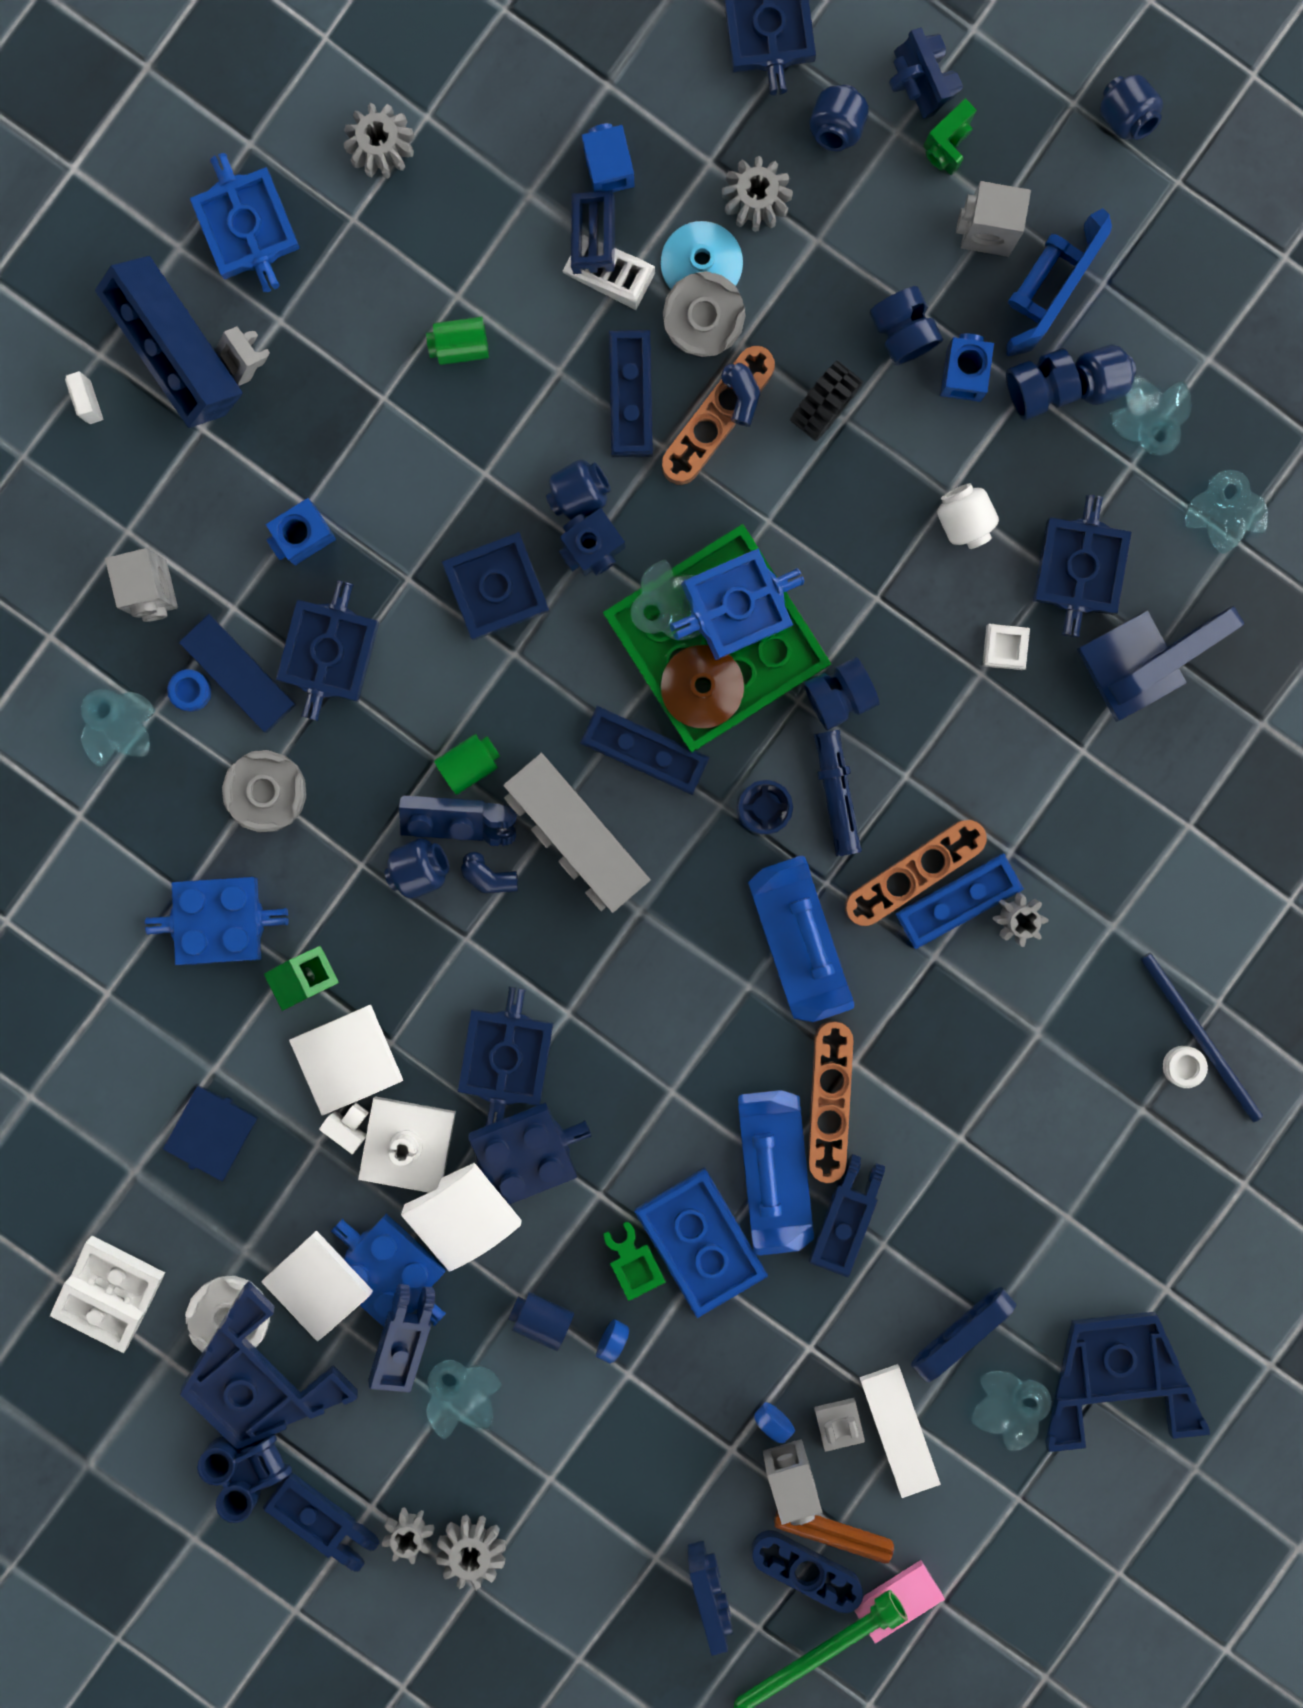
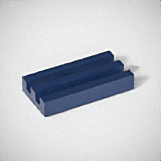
(593, 261)

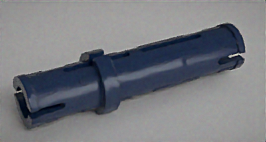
(837, 791)

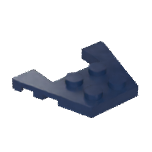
(1118, 1362)
(243, 1390)

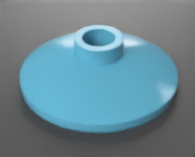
(698, 237)

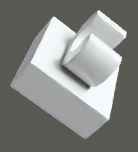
(345, 1129)

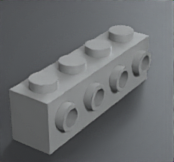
(576, 832)

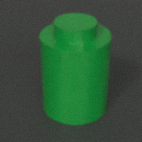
(458, 341)
(468, 763)

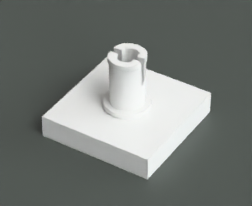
(406, 1145)

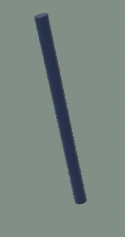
(1201, 1037)

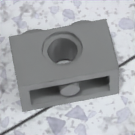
(993, 218)
(142, 584)
(792, 1483)

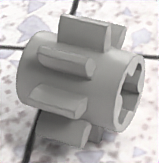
(1030, 914)
(405, 1523)

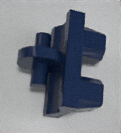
(921, 74)

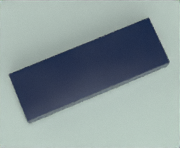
(630, 393)
(237, 673)
(644, 750)

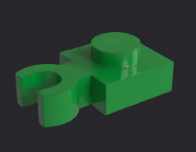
(636, 1268)

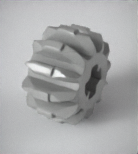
(371, 127)
(762, 179)
(471, 1567)

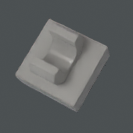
(238, 355)
(839, 1424)

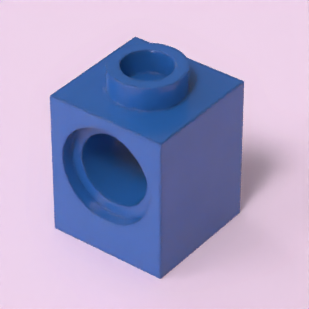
(608, 158)
(962, 385)
(317, 537)

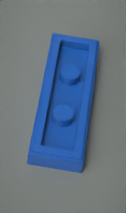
(958, 901)

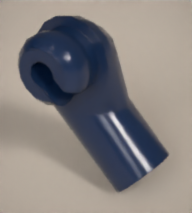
(745, 388)

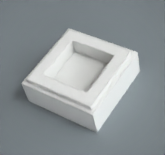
(83, 397)
(1006, 647)

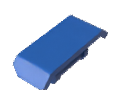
(1096, 230)
(800, 941)
(775, 1172)

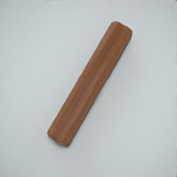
(842, 1537)

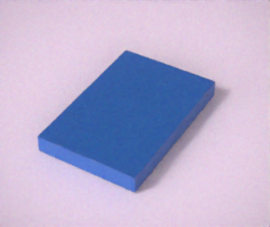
(701, 1242)

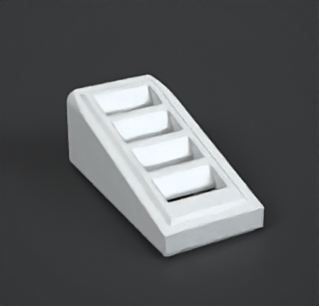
(631, 297)

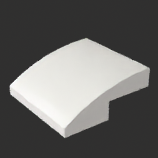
(346, 1060)
(461, 1217)
(317, 1286)
(107, 1294)

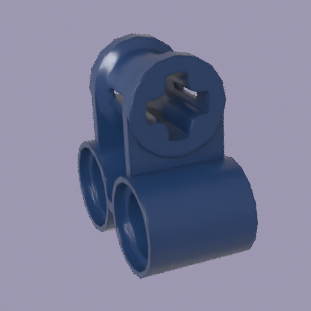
(249, 1472)

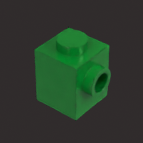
(301, 978)

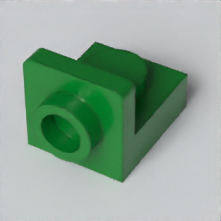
(948, 135)

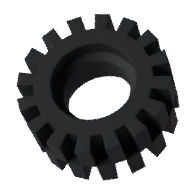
(826, 400)

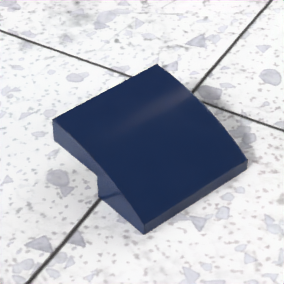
(1121, 652)

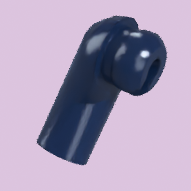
(484, 879)

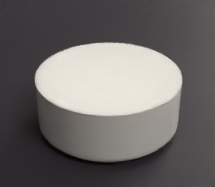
(1185, 1066)

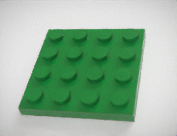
(767, 666)

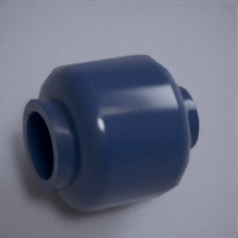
(1131, 107)
(839, 117)
(1105, 374)
(578, 490)
(416, 868)

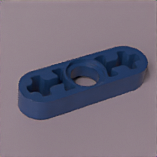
(963, 1334)
(775, 1568)

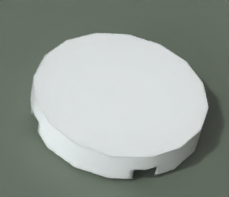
(211, 1305)

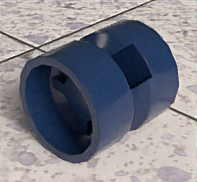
(906, 325)
(1047, 383)
(841, 693)
(764, 807)

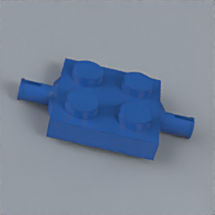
(244, 223)
(737, 604)
(216, 921)
(389, 1258)

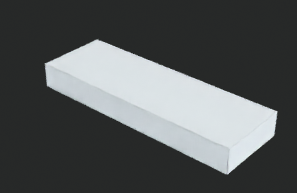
(899, 1431)

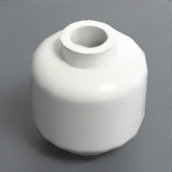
(967, 516)

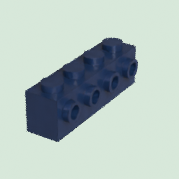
(168, 341)

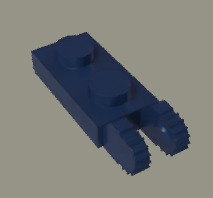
(457, 819)
(846, 1220)
(402, 1342)
(319, 1521)

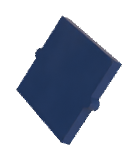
(210, 1133)

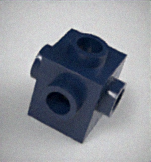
(593, 528)

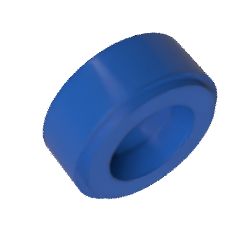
(189, 690)
(612, 1341)
(774, 1423)

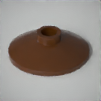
(697, 708)

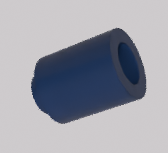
(540, 1320)

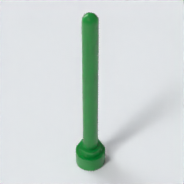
(884, 1614)

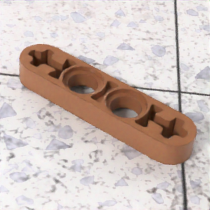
(716, 414)
(917, 876)
(835, 1101)

